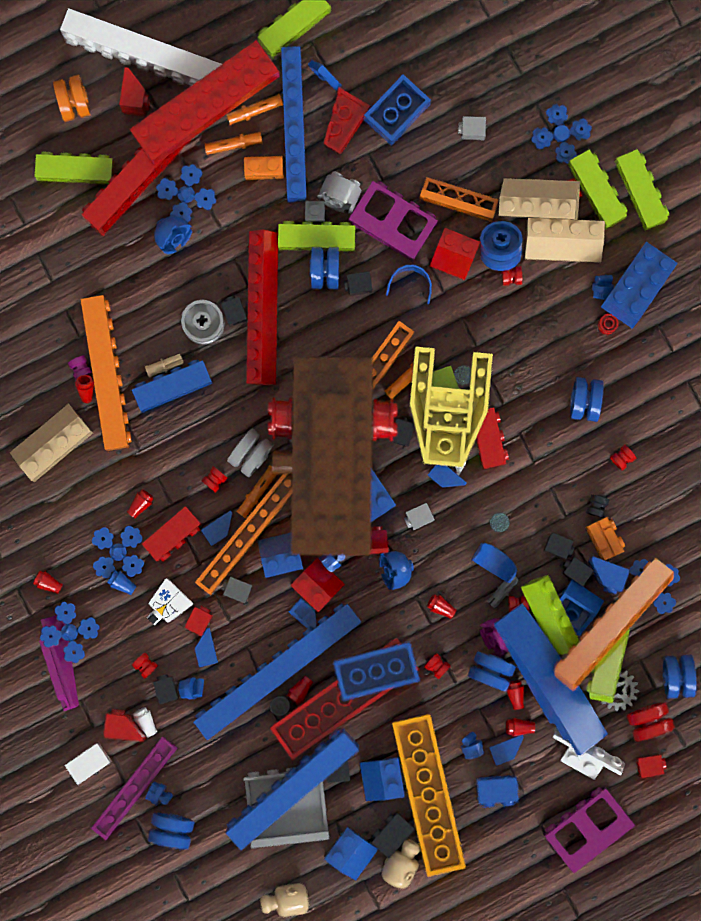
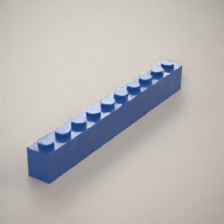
(276, 672)

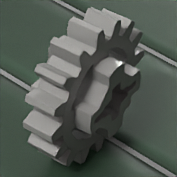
(627, 681)

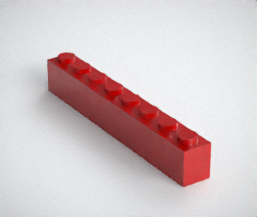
(262, 307)

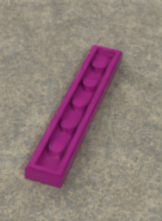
(134, 788)

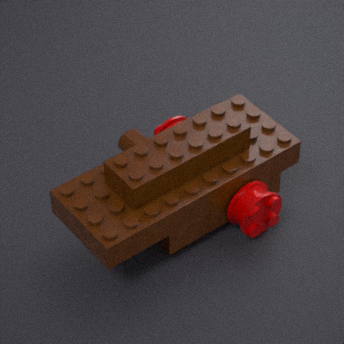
(330, 452)

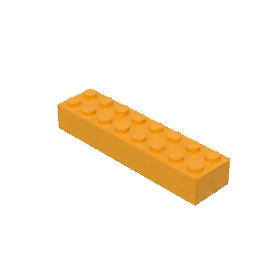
(428, 795)

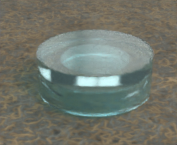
(462, 375)
(499, 522)

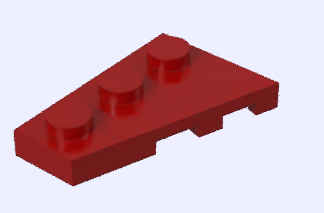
(345, 120)

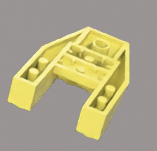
(448, 417)

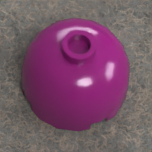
(492, 638)

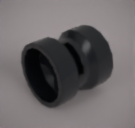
(597, 506)
(282, 705)

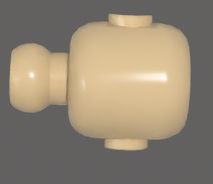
(402, 865)
(288, 900)

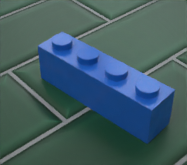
(171, 386)

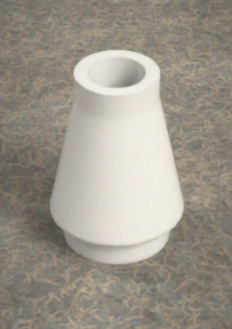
(144, 720)

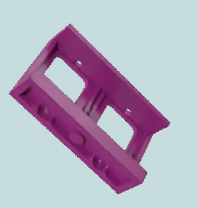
(386, 230)
(596, 839)

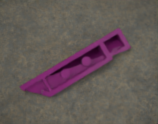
(59, 669)

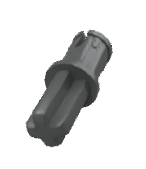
(502, 592)

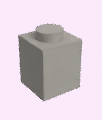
(472, 128)
(418, 517)

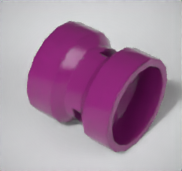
(79, 366)

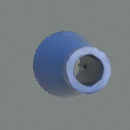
(121, 582)

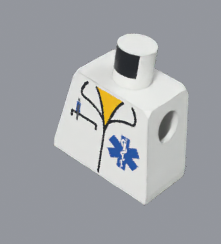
(168, 603)

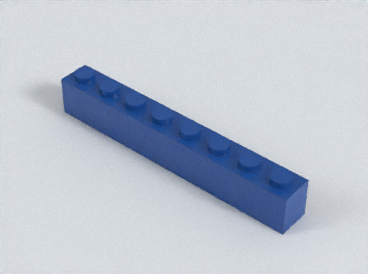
(294, 124)
(292, 788)

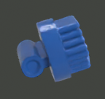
(602, 286)
(331, 562)
(191, 688)
(471, 747)
(157, 793)

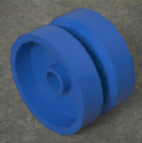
(501, 245)
(324, 268)
(586, 399)
(491, 671)
(679, 676)
(170, 830)

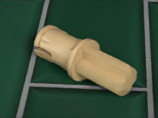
(164, 365)

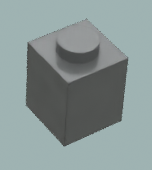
(315, 211)
(236, 589)

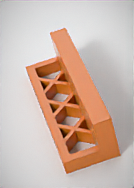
(457, 204)

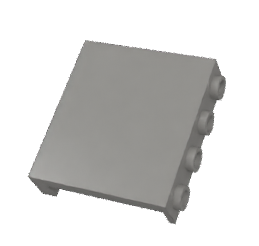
(301, 823)

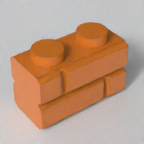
(263, 167)
(605, 538)

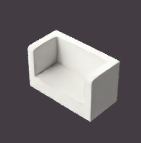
(88, 763)

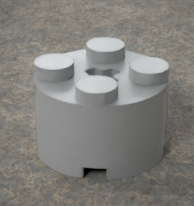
(340, 192)

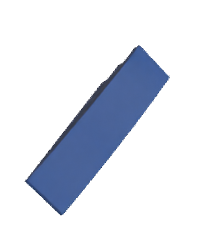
(536, 662)

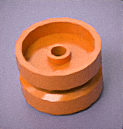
(74, 97)

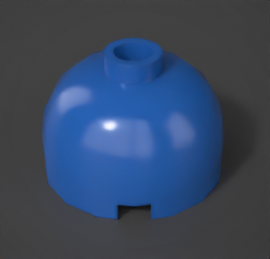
(172, 232)
(396, 569)

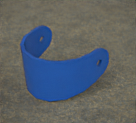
(412, 268)
(495, 562)

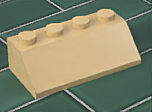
(539, 199)
(564, 240)
(51, 443)

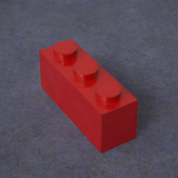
(490, 441)
(172, 535)

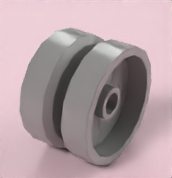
(199, 311)
(250, 452)

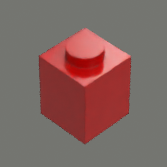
(199, 620)
(650, 765)

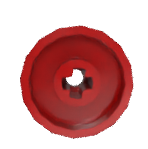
(650, 721)

